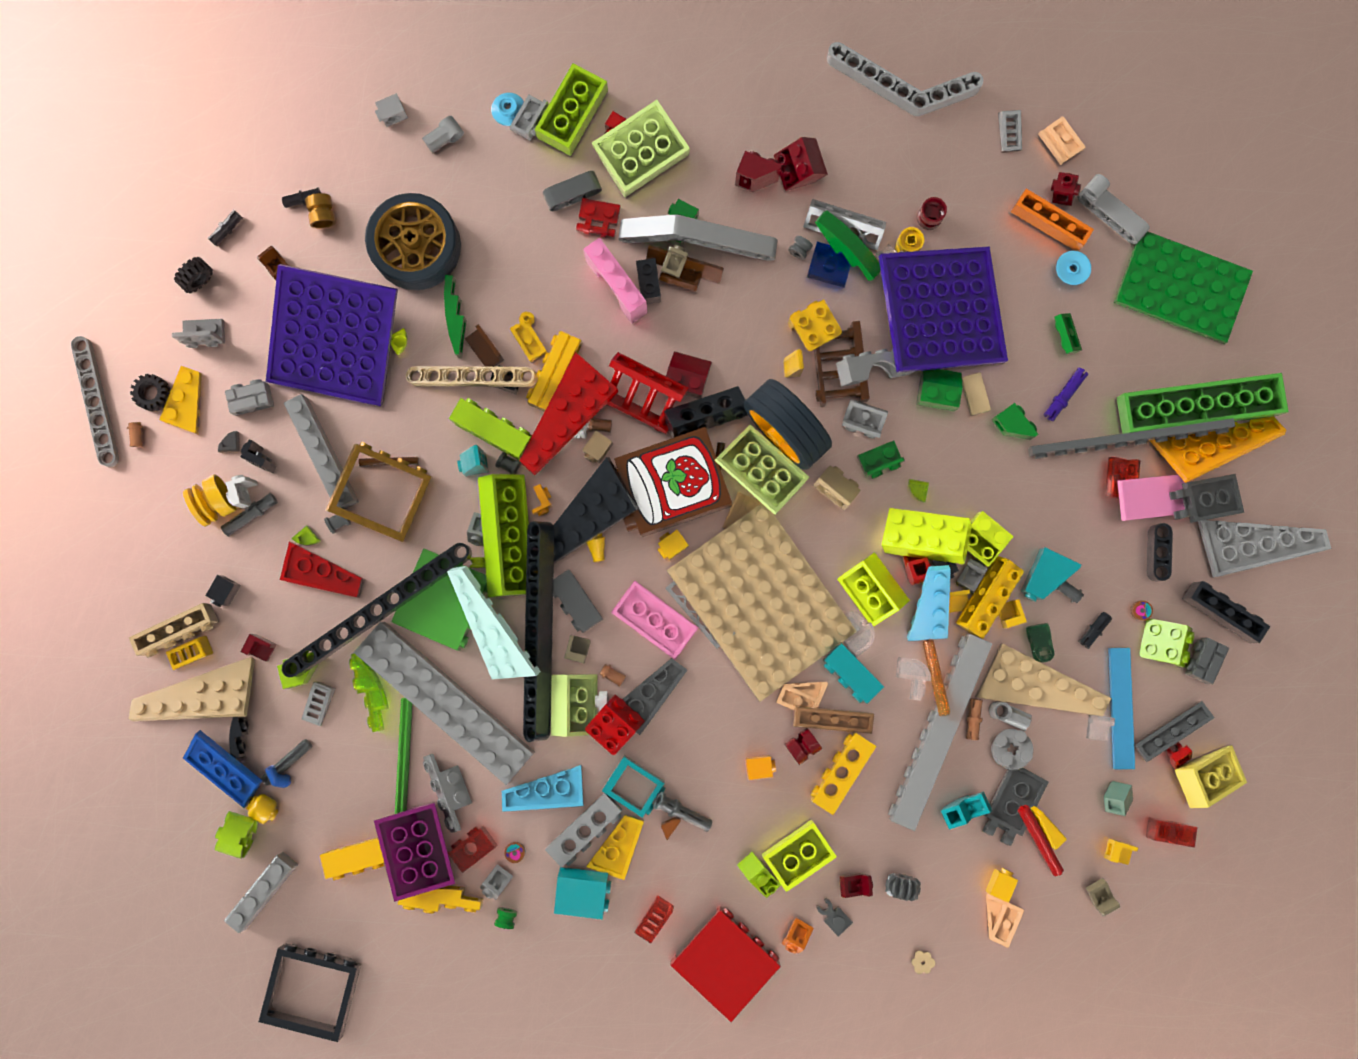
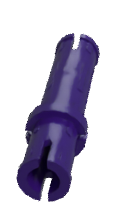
(1061, 401)

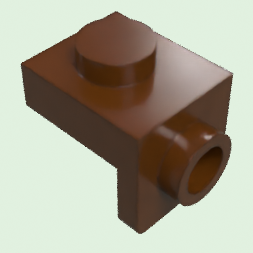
(271, 259)

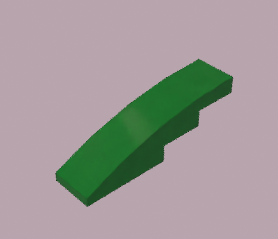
(848, 243)
(455, 322)

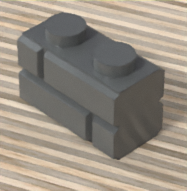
(1206, 660)

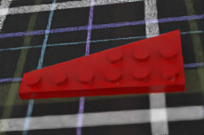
(572, 406)

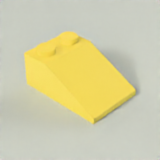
(1211, 777)

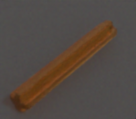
(936, 678)

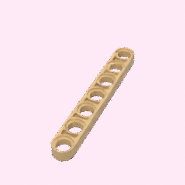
(479, 381)

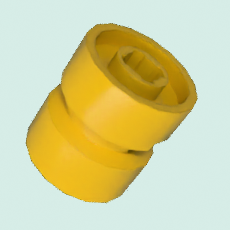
(907, 244)

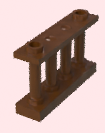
(861, 390)

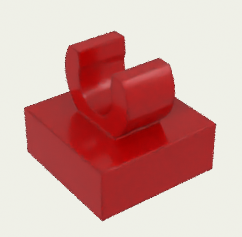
(1180, 757)

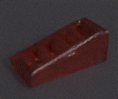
(661, 908)

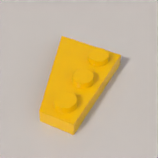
(183, 401)
(618, 848)

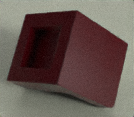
(258, 647)

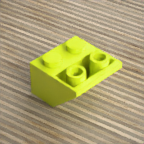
(987, 538)

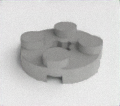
(1019, 740)

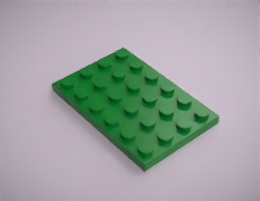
(1183, 287)

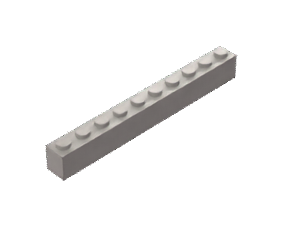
(939, 733)

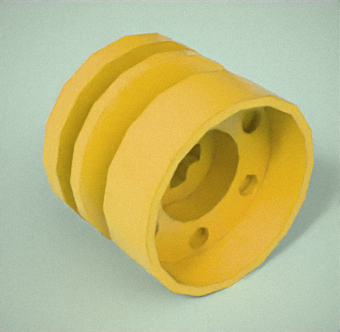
(209, 500)

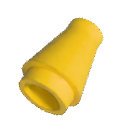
(597, 548)

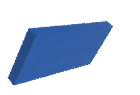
(222, 769)

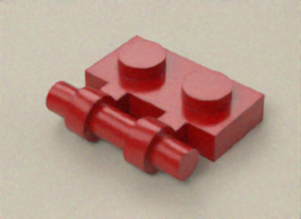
(598, 212)

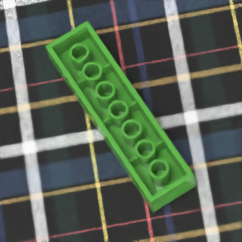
(1203, 402)

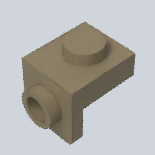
(674, 261)
(1102, 897)

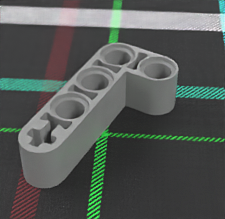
(1112, 210)

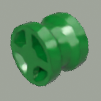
(505, 918)

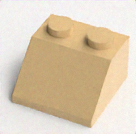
(837, 487)

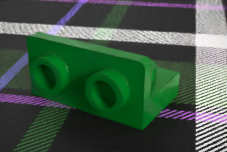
(880, 459)

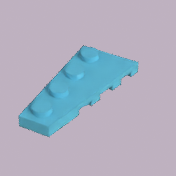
(932, 610)
(549, 792)

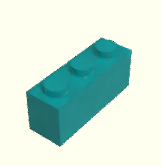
(852, 674)

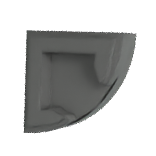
(230, 443)

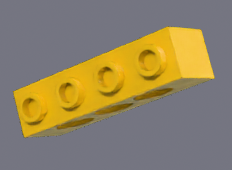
(831, 802)

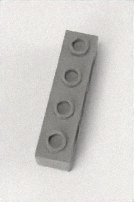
(557, 848)

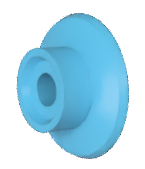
(502, 115)
(1076, 260)

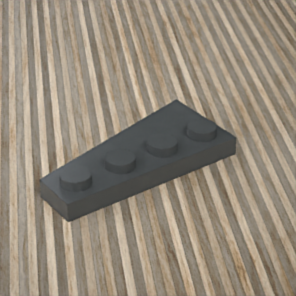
(654, 691)

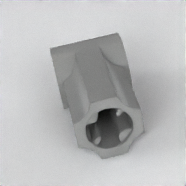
(446, 132)
(1011, 715)

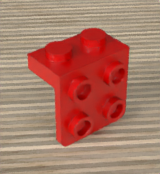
(614, 725)

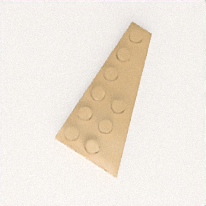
(1028, 682)
(209, 695)

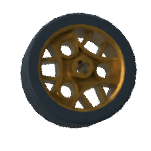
(413, 241)

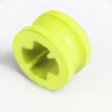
(477, 562)

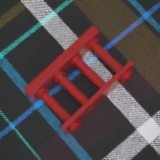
(651, 378)

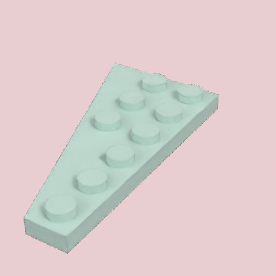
(490, 630)

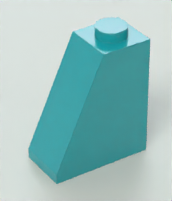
(1047, 574)

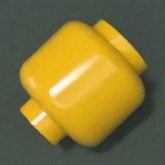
(262, 808)

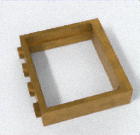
(383, 457)

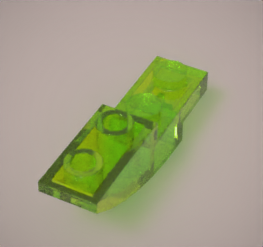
(368, 682)

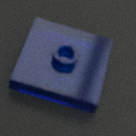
(828, 266)

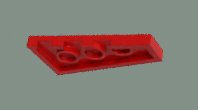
(316, 572)

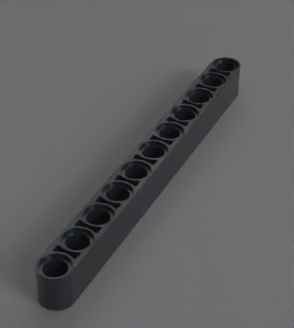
(367, 611)
(539, 630)

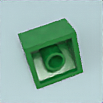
(940, 389)

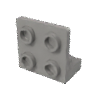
(201, 332)

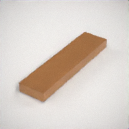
(833, 719)

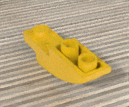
(449, 896)

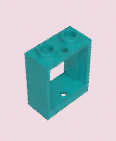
(648, 806)

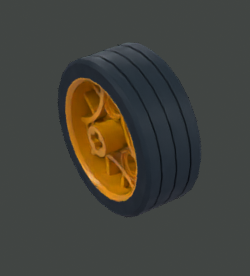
(788, 423)

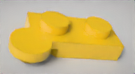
(527, 337)

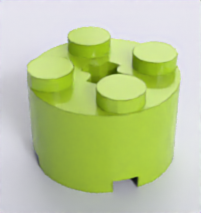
(236, 835)

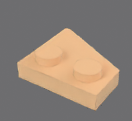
(801, 694)
(1002, 919)

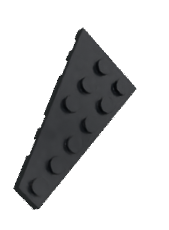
(594, 510)

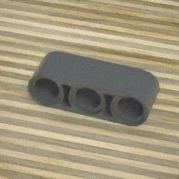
(572, 190)

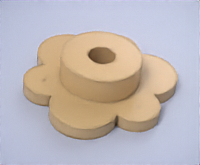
(923, 967)

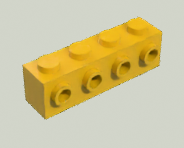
(990, 597)

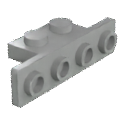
(449, 789)

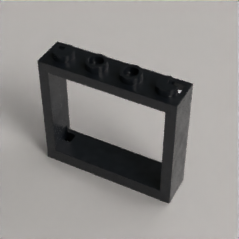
(304, 1025)

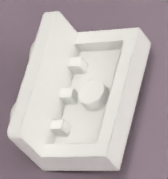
(237, 491)

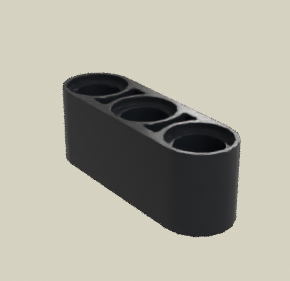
(1153, 559)

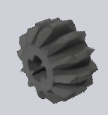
(903, 887)

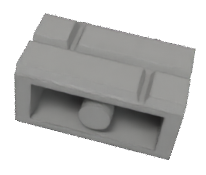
(249, 397)

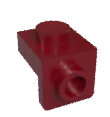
(856, 885)

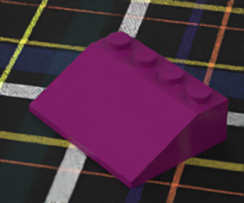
(414, 851)

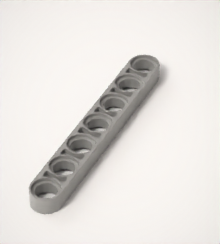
(101, 408)

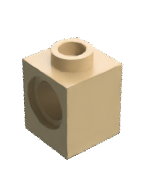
(597, 447)

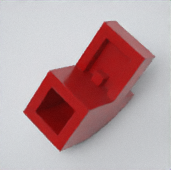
(915, 569)

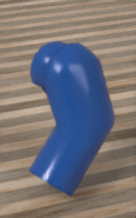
(277, 779)

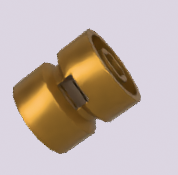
(320, 210)

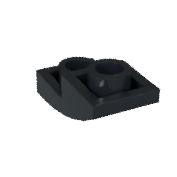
(238, 728)

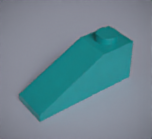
(473, 461)

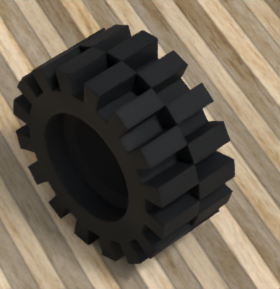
(193, 274)
(142, 384)

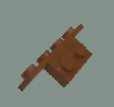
(691, 273)

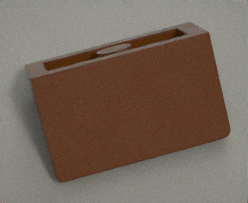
(484, 348)

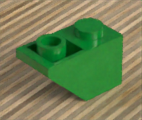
(1014, 424)

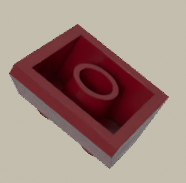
(689, 372)

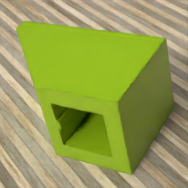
(296, 681)
(759, 875)

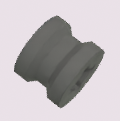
(800, 247)

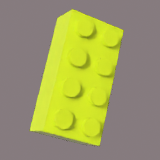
(927, 535)

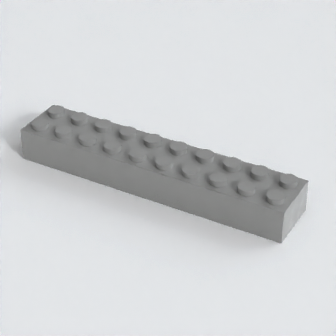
(444, 702)

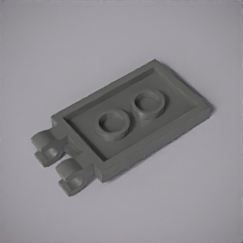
(1209, 498)
(1016, 789)

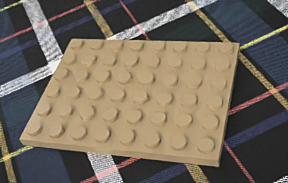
(768, 595)

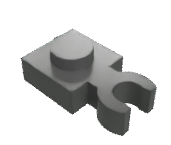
(835, 919)

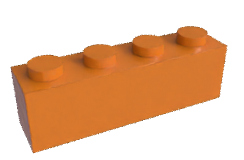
(1052, 220)

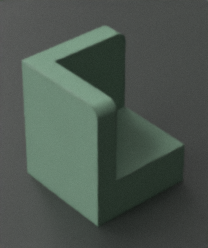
(1118, 798)

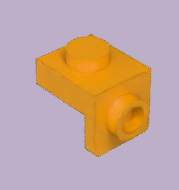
(543, 495)

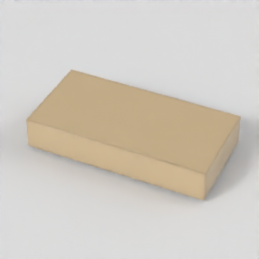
(975, 394)

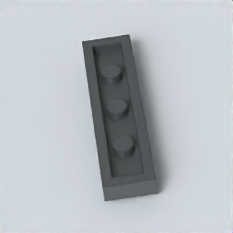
(1174, 731)

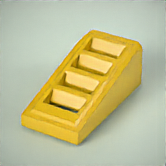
(794, 364)
(201, 647)
(1050, 831)

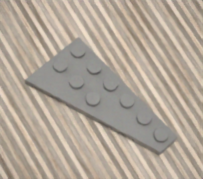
(1244, 546)

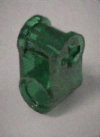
(1040, 639)

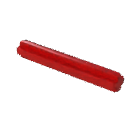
(1040, 840)

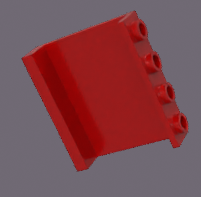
(726, 964)

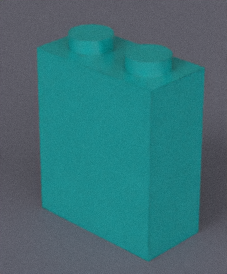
(582, 893)

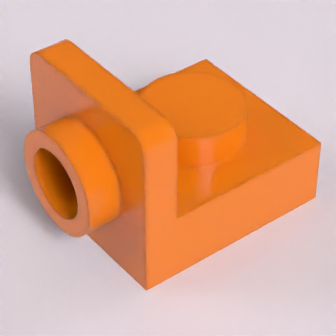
(797, 936)

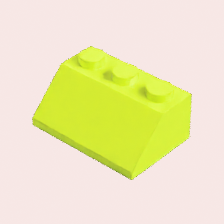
(873, 589)

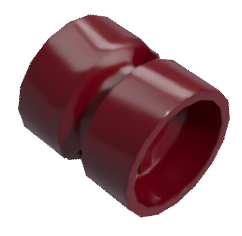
(935, 210)
(803, 746)

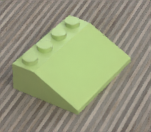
(641, 148)
(762, 469)

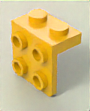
(815, 325)

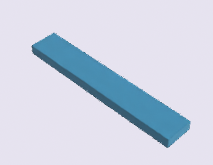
(1121, 708)

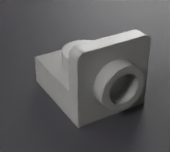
(474, 531)
(495, 882)

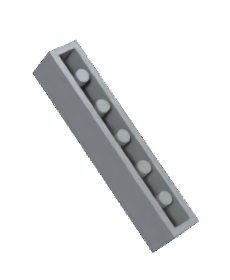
(319, 448)

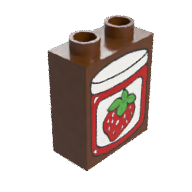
(673, 482)

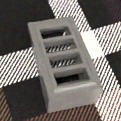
(1016, 115)
(327, 699)

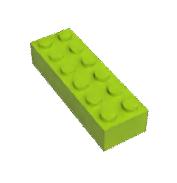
(504, 533)

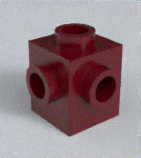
(1065, 188)

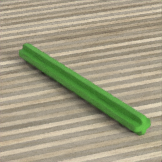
(403, 755)

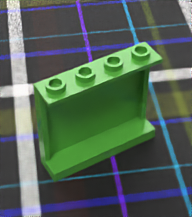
(437, 610)

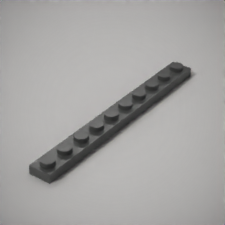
(1139, 438)

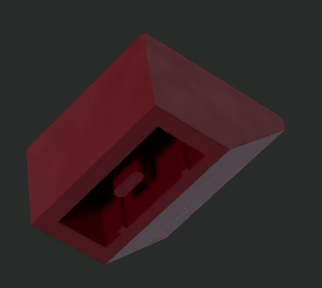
(801, 163)
(757, 172)

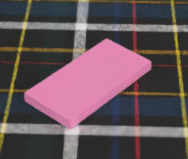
(1149, 497)
(654, 620)

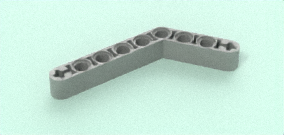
(898, 85)
(699, 233)

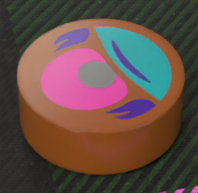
(1141, 610)
(514, 852)

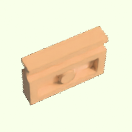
(1061, 140)
(741, 506)

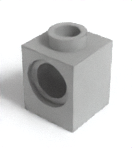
(390, 110)

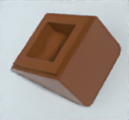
(669, 826)

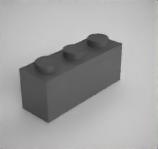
(575, 602)

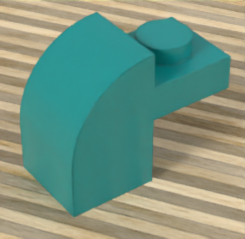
(964, 809)

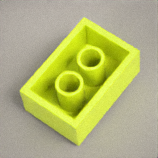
(798, 855)

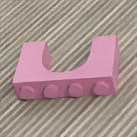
(605, 265)

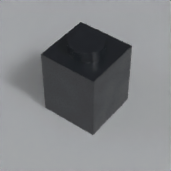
(222, 591)

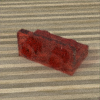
(1119, 470)

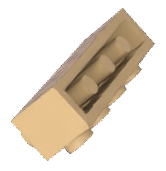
(173, 629)

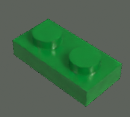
(1069, 337)

